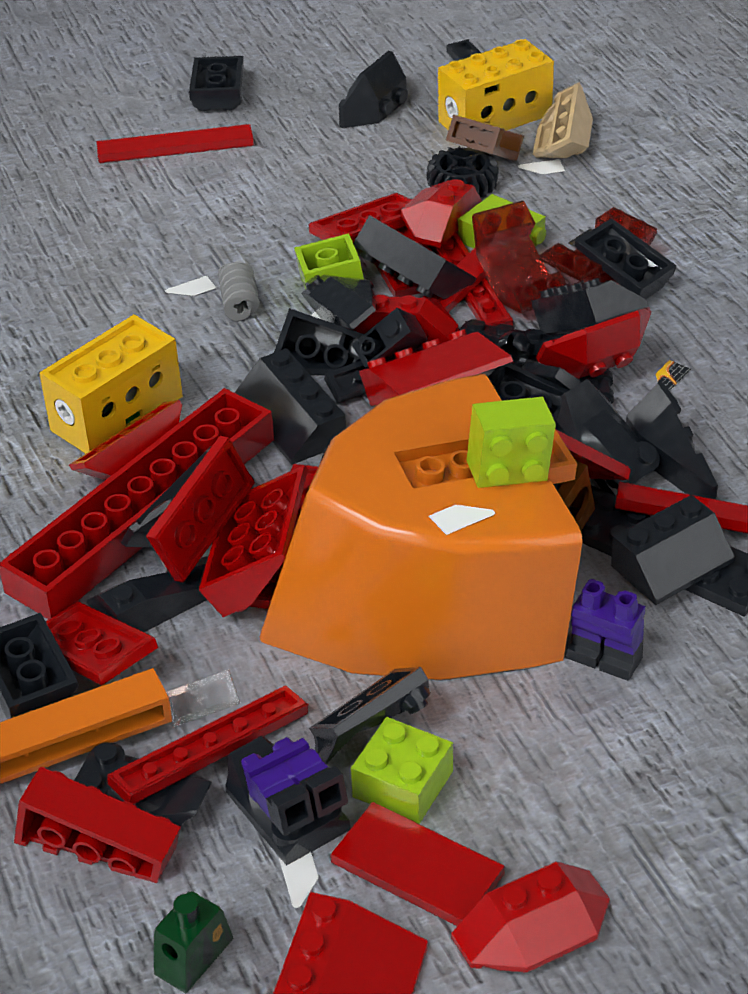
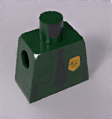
(189, 940)

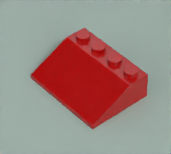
(435, 363)
(253, 543)
(349, 952)

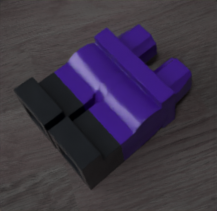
(607, 630)
(292, 781)

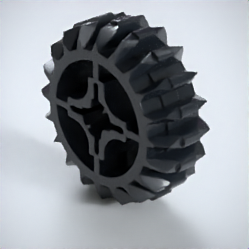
(464, 164)

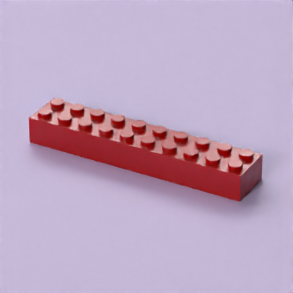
(86, 539)

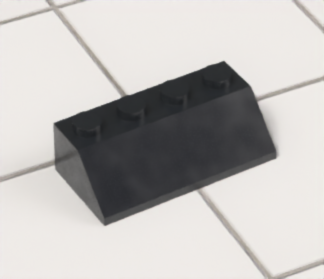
(410, 260)
(583, 305)
(301, 410)

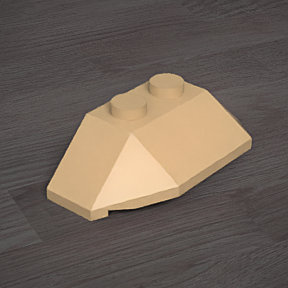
(565, 126)

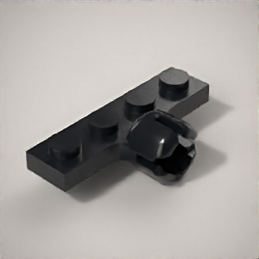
(515, 342)

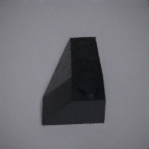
(340, 299)
(317, 343)
(657, 423)
(150, 599)

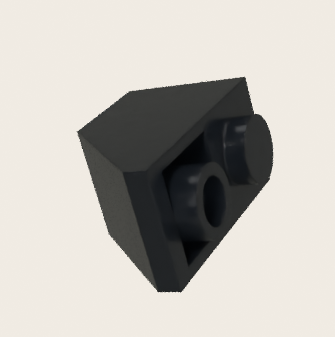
(392, 334)

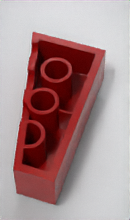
(94, 826)

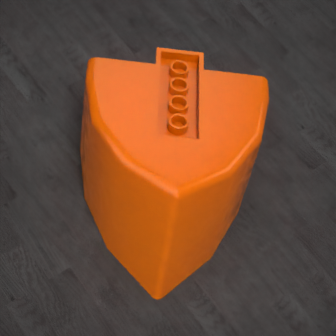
(386, 589)

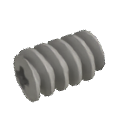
(238, 290)

